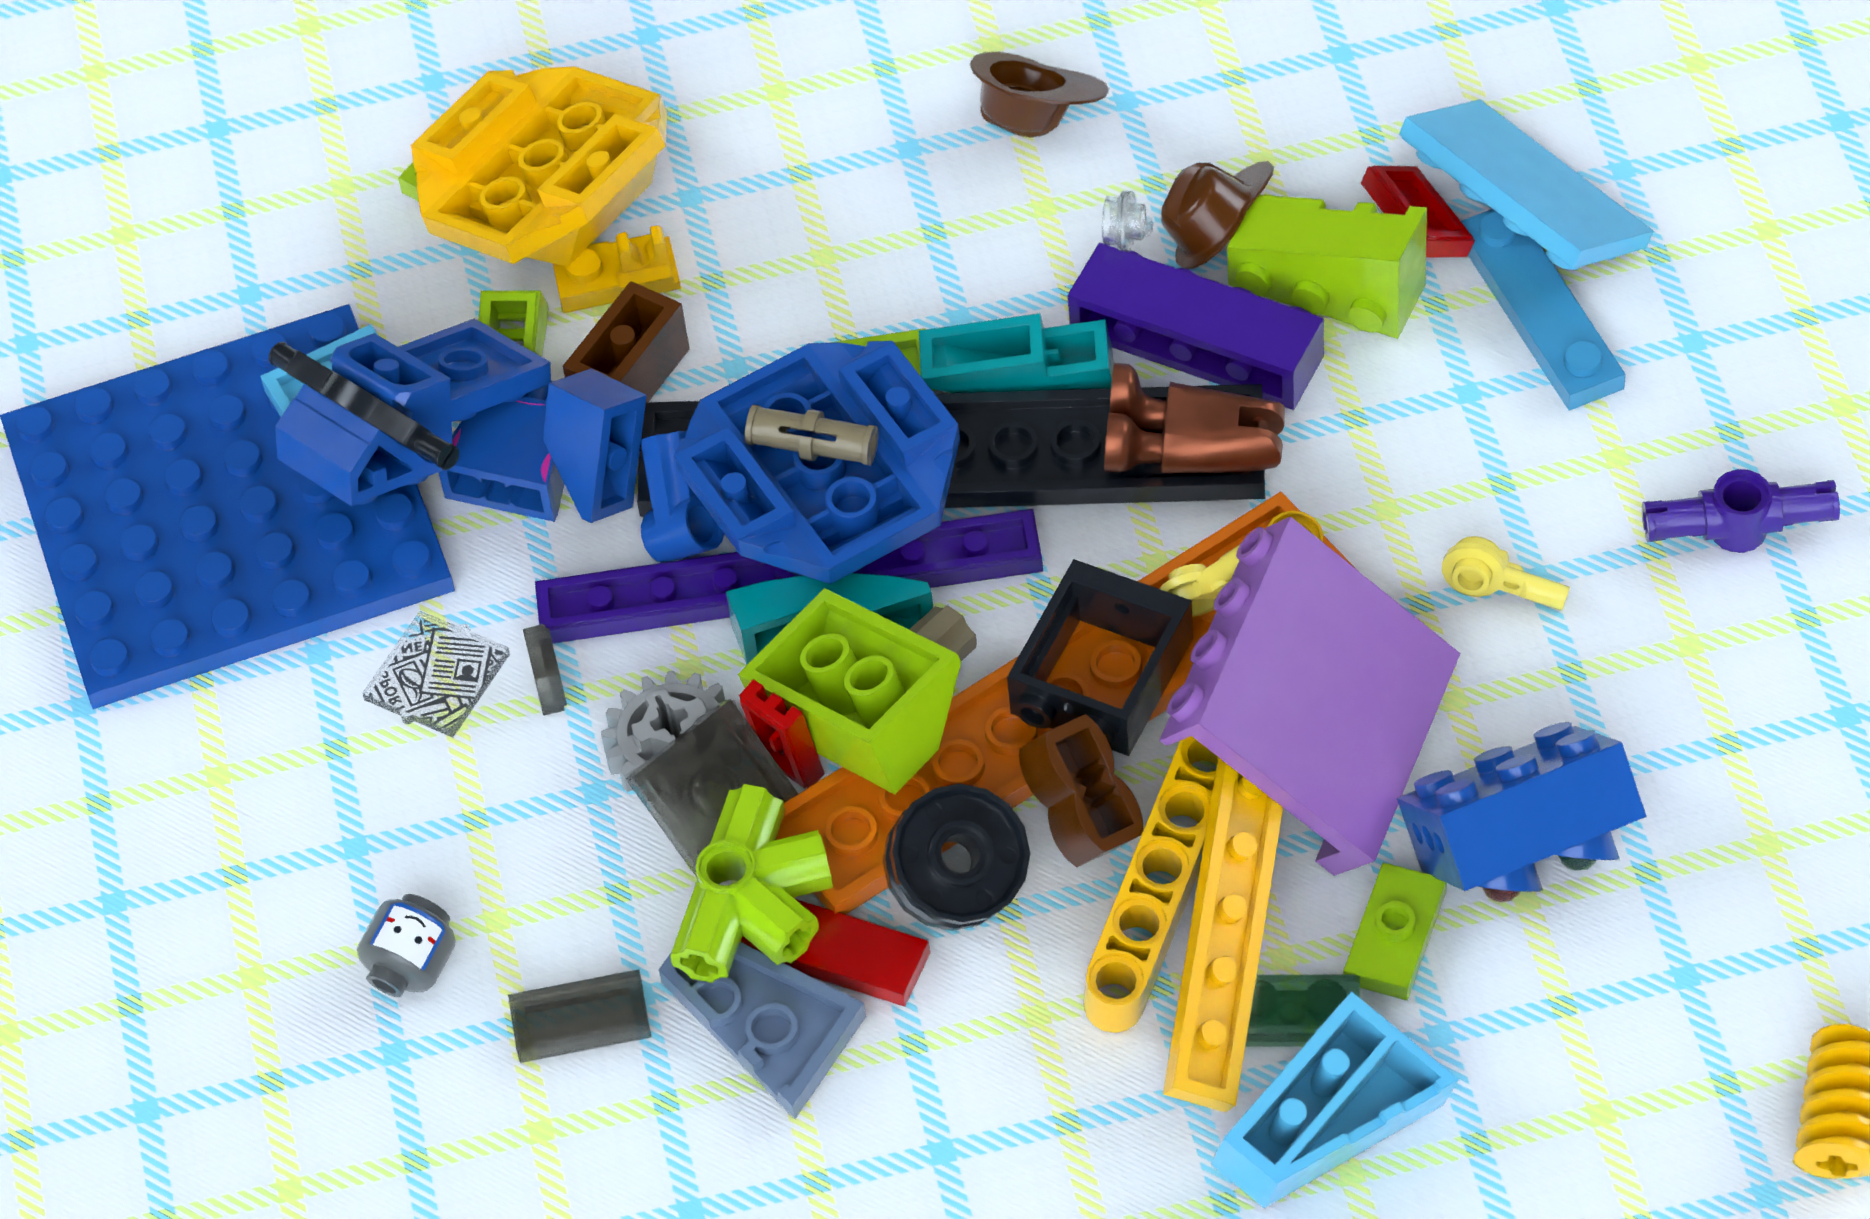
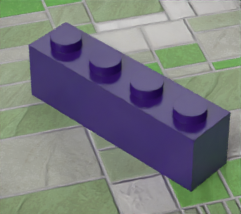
(1199, 324)

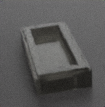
(579, 1016)

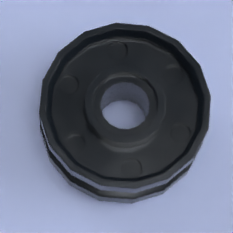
(989, 834)

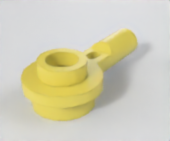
(1481, 568)
(1202, 583)

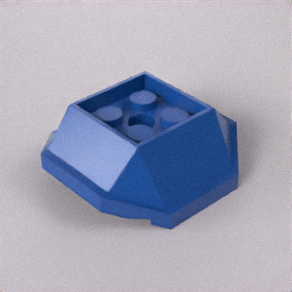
(826, 512)

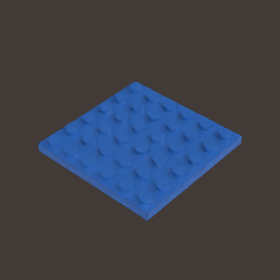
(185, 532)

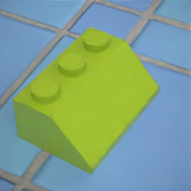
(864, 687)

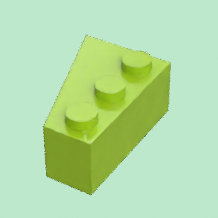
(1333, 261)

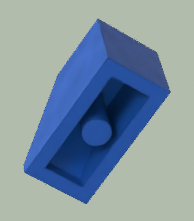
(595, 440)

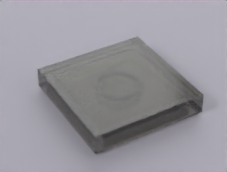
(692, 776)

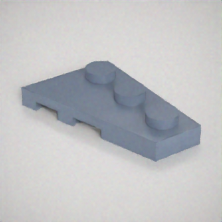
(772, 1021)

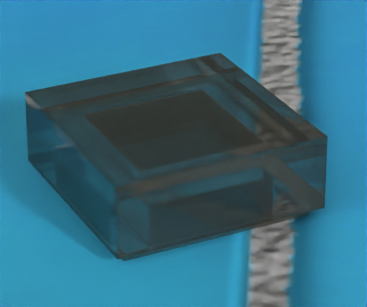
(545, 669)

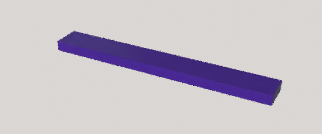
(697, 587)

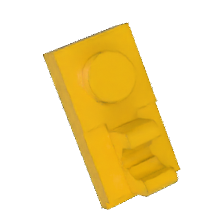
(607, 268)

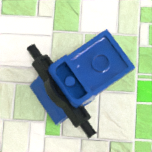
(391, 409)

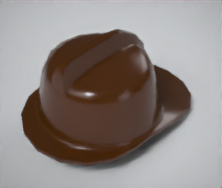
(1028, 94)
(1209, 207)

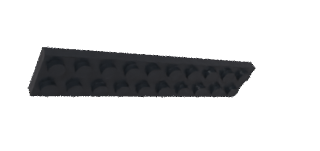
(1033, 452)

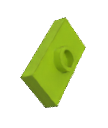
(1395, 930)

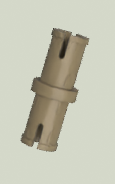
(770, 429)

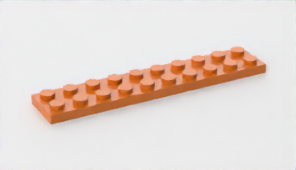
(984, 737)

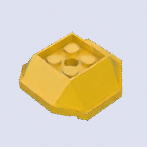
(537, 162)

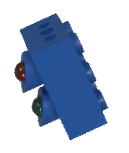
(1522, 808)

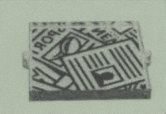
(436, 674)

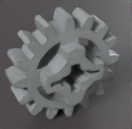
(654, 720)

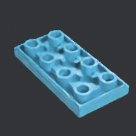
(1525, 184)

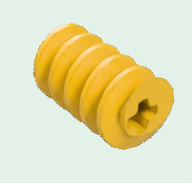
(1837, 1105)

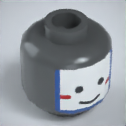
(406, 945)

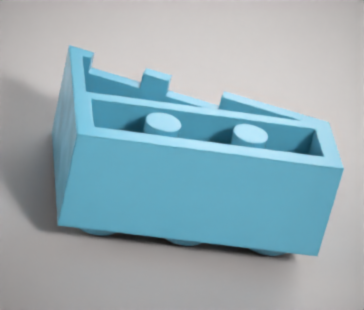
(1331, 1103)

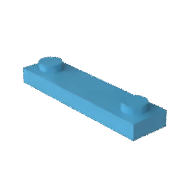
(1543, 312)

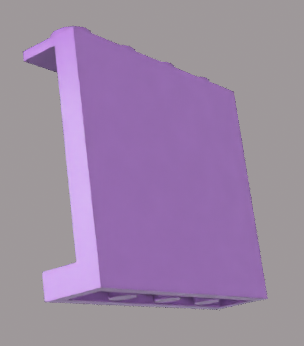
(1314, 689)

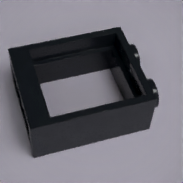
(1116, 606)

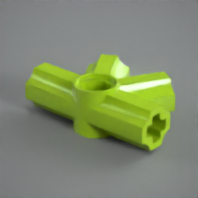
(761, 900)

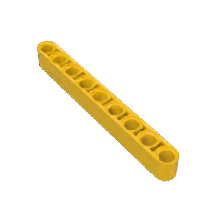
(1152, 904)

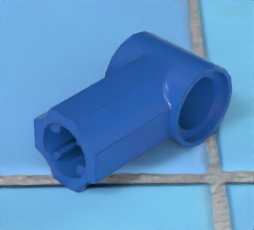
(678, 520)

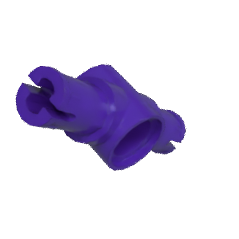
(1740, 511)

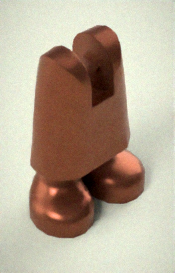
(1199, 425)

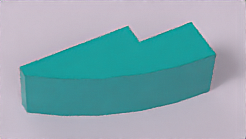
(1016, 356)
(767, 607)

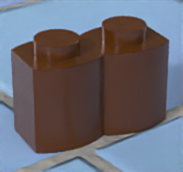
(1085, 800)

